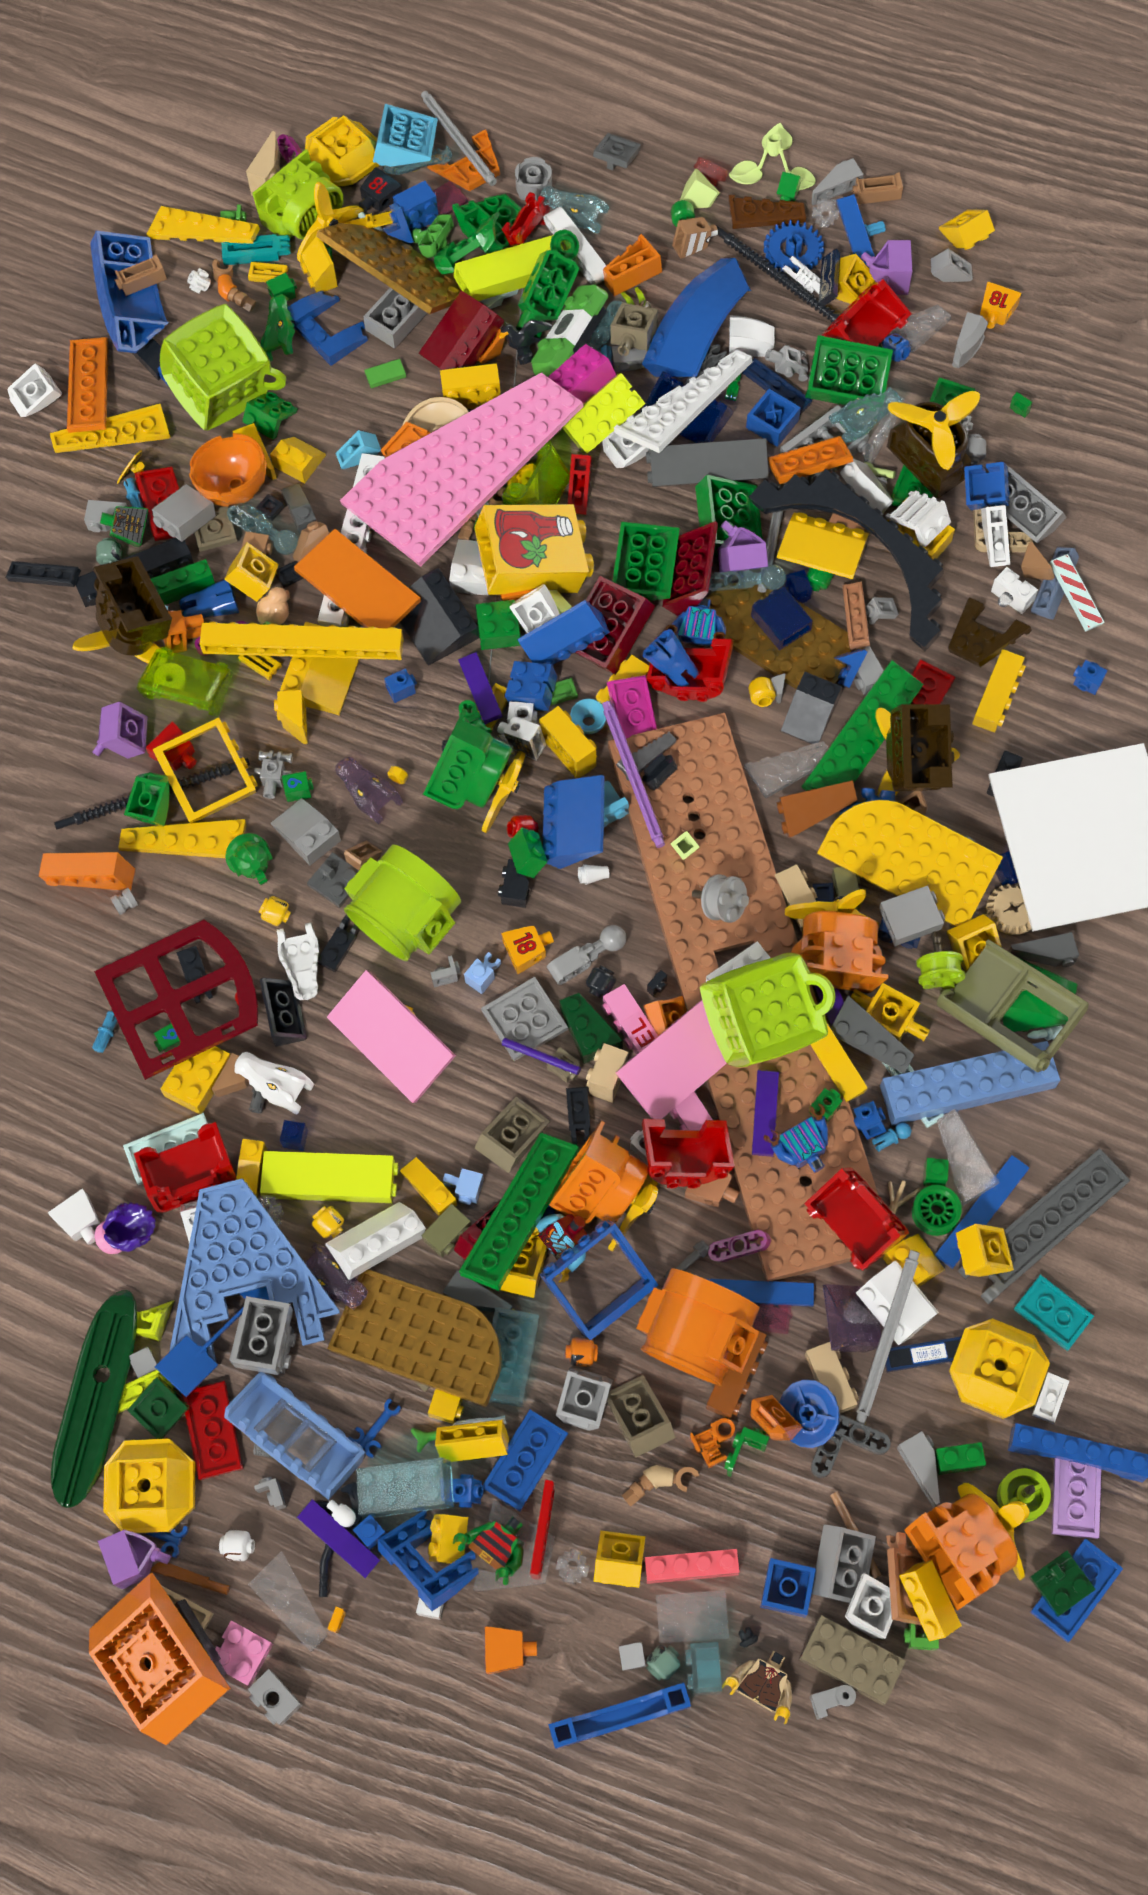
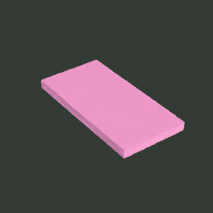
(391, 1036)
(673, 1064)

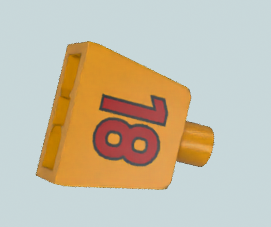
(998, 304)
(526, 946)

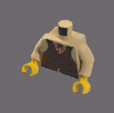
(764, 1684)

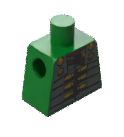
(126, 524)

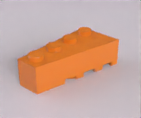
(87, 870)

